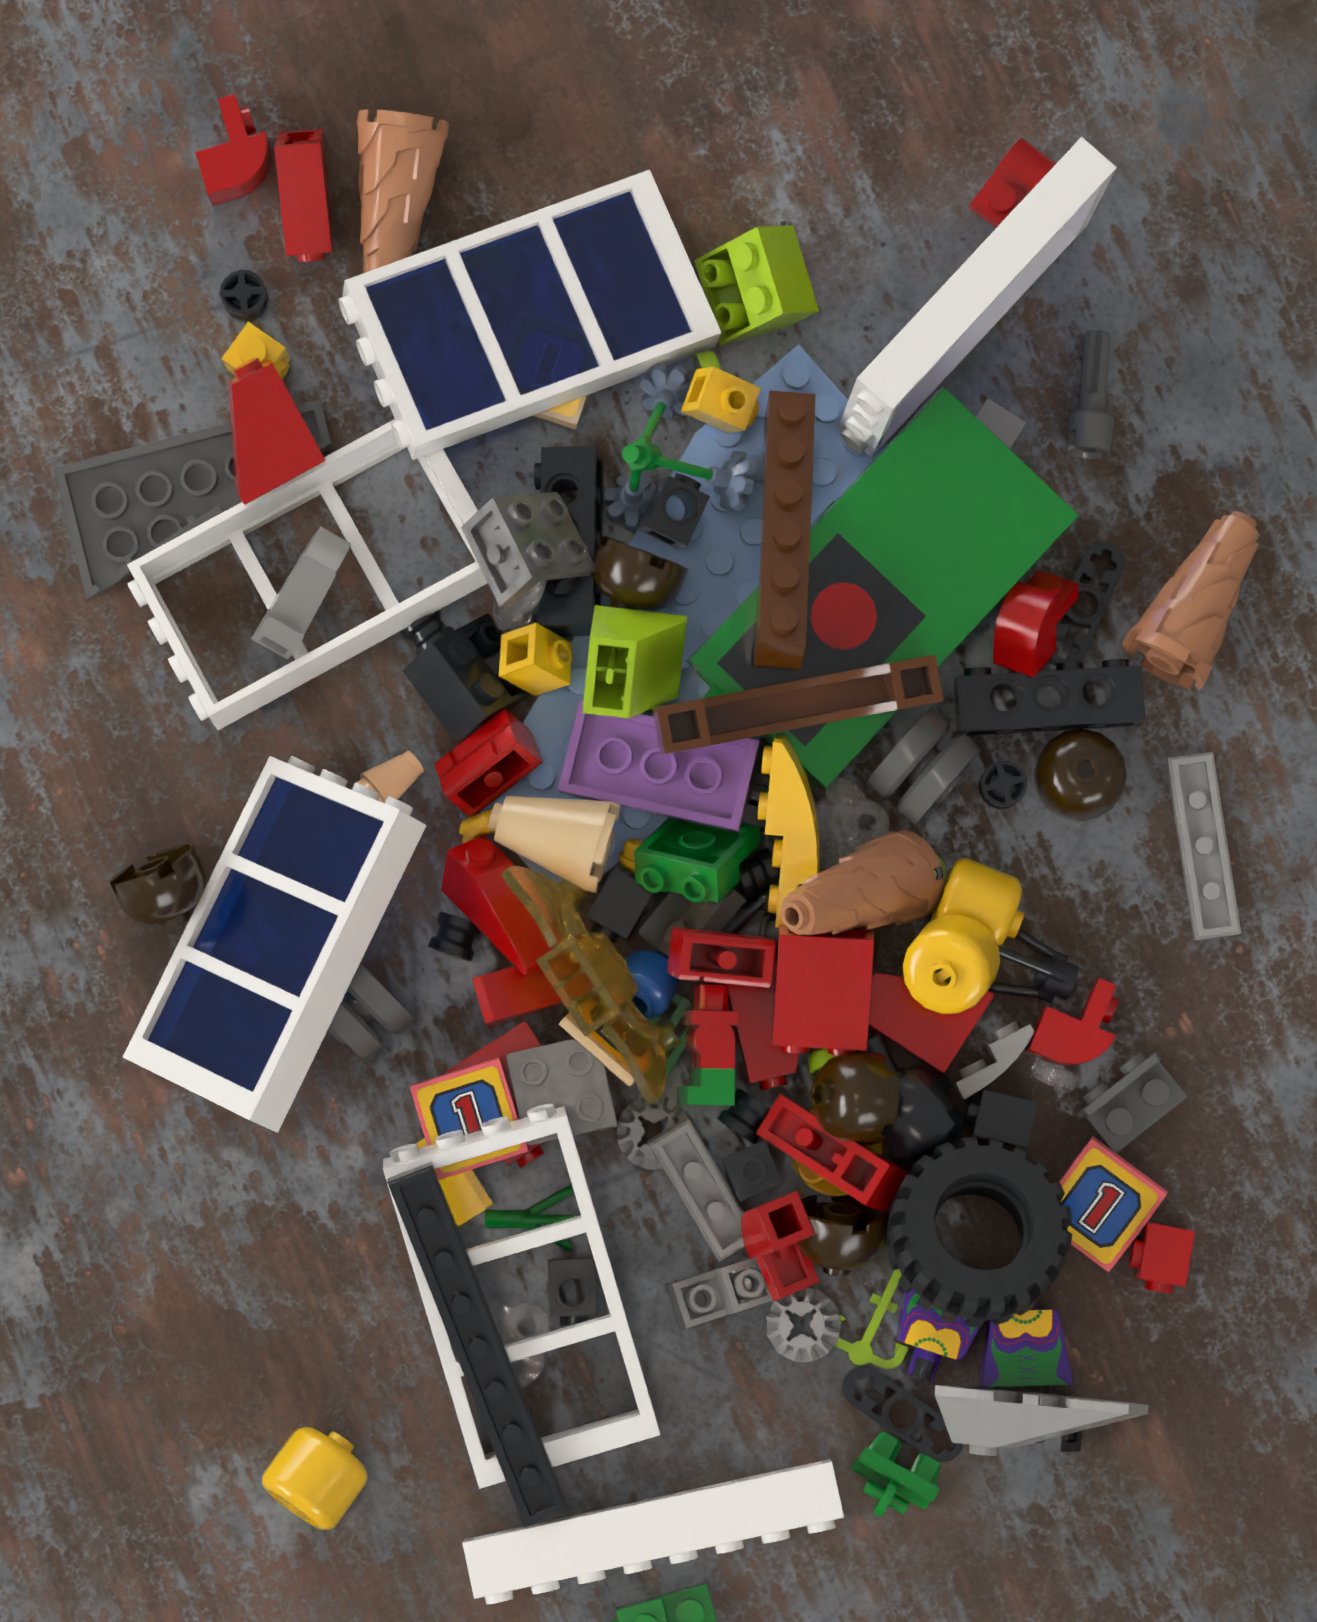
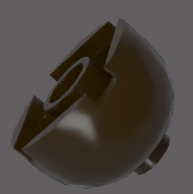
(635, 576)
(1080, 775)
(162, 887)
(855, 1097)
(845, 1234)

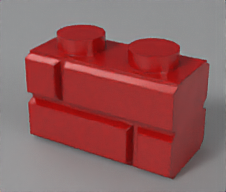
(488, 763)
(721, 957)

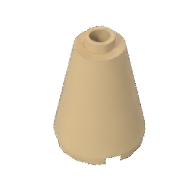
(559, 834)

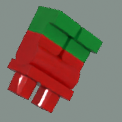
(710, 1048)

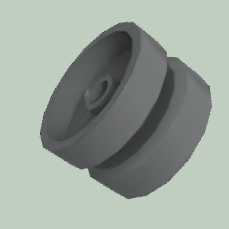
(924, 766)
(362, 1001)

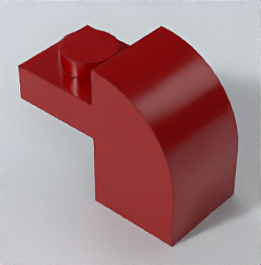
(238, 165)
(1011, 182)
(1029, 622)
(1073, 1040)
(772, 1238)

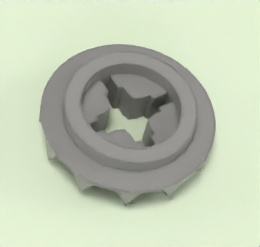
(631, 1130)
(825, 1325)

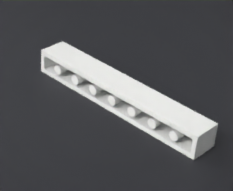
(653, 1529)

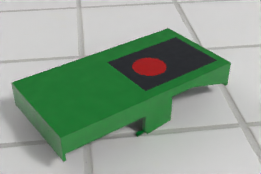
(900, 568)

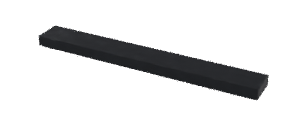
(477, 1344)

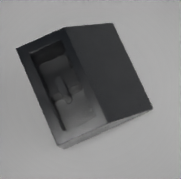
(462, 678)

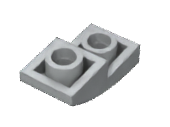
(1004, 1051)
(718, 1293)

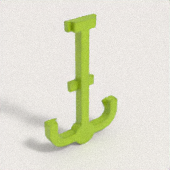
(861, 1351)

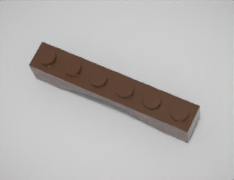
(785, 530)
(797, 704)

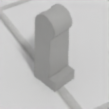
(301, 594)

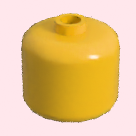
(983, 895)
(951, 964)
(315, 1477)

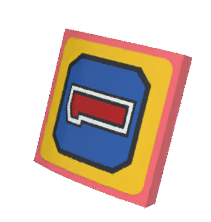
(464, 1103)
(1107, 1202)

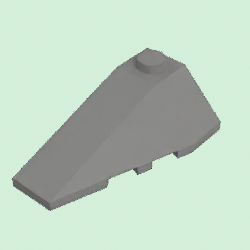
(1017, 1418)

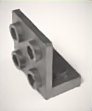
(524, 543)
(565, 1077)

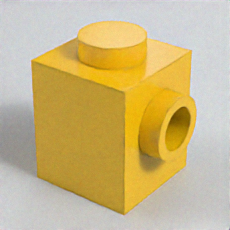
(255, 343)
(721, 400)
(535, 659)

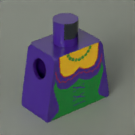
(931, 1336)
(1026, 1351)

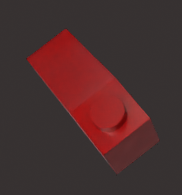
(477, 888)
(845, 1164)

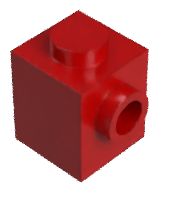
(1162, 1257)

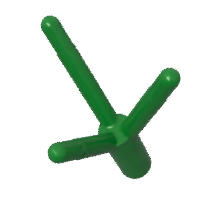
(530, 1217)

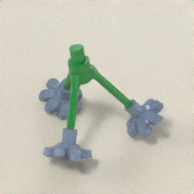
(630, 499)

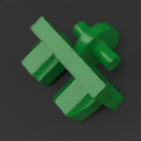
(892, 1483)

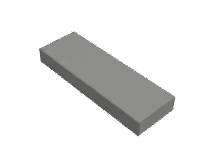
(700, 1187)

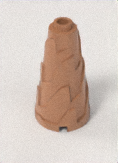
(395, 181)
(1193, 608)
(870, 888)

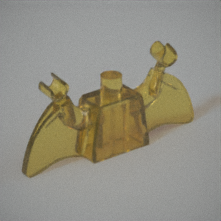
(593, 978)

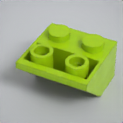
(757, 283)
(632, 661)

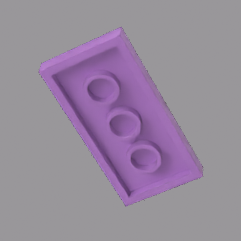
(624, 765)

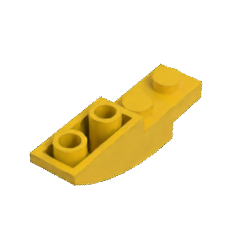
(790, 814)

